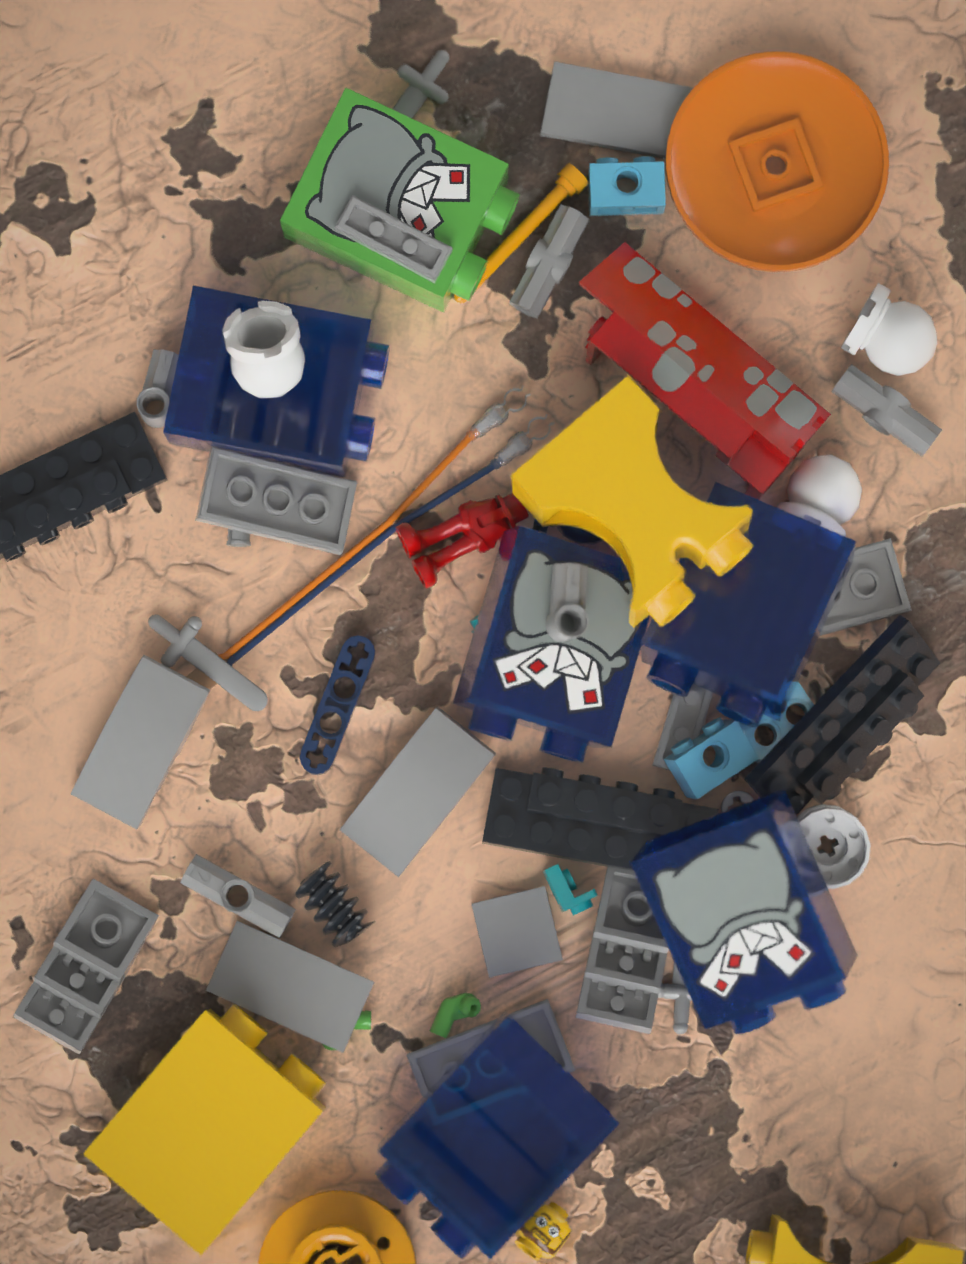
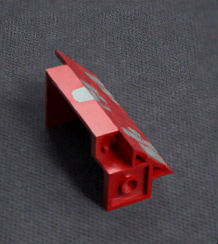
(699, 369)

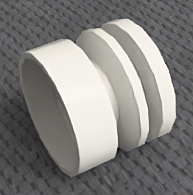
(851, 846)

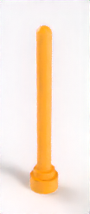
(568, 183)

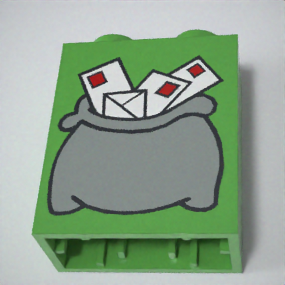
(411, 175)

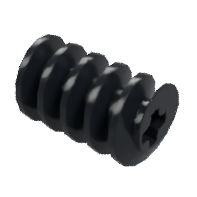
(333, 905)

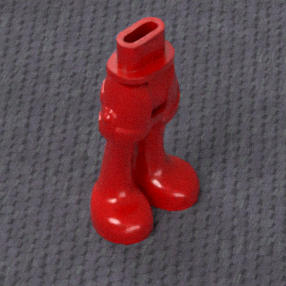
(479, 522)

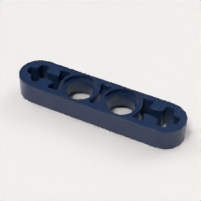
(332, 703)

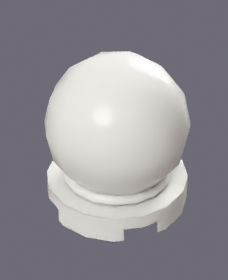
(894, 335)
(265, 349)
(824, 492)

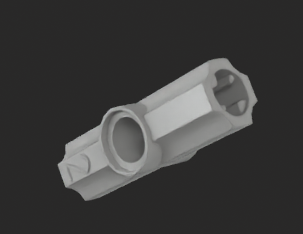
(549, 261)
(886, 410)
(215, 885)

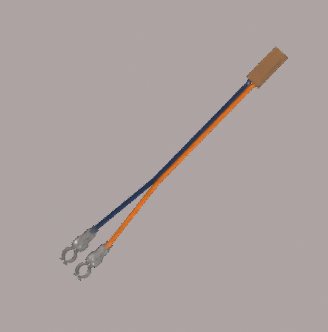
(492, 418)

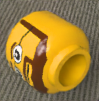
(544, 1232)

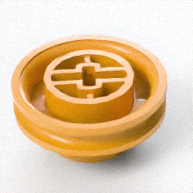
(337, 1219)

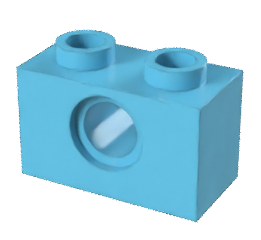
(608, 199)
(732, 755)

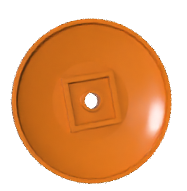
(785, 110)

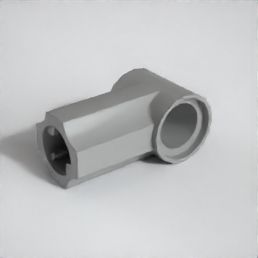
(158, 386)
(567, 597)

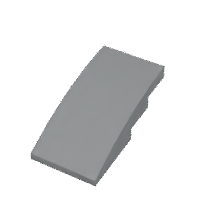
(140, 741)
(417, 791)
(623, 958)
(86, 966)
(290, 986)

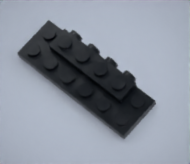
(75, 484)
(848, 720)
(581, 816)

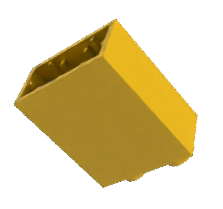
(208, 1126)

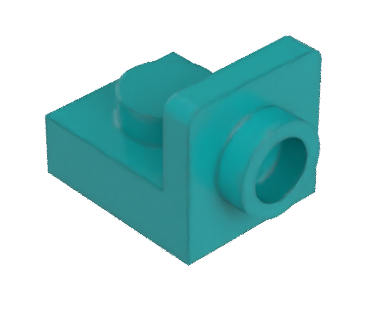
(562, 885)

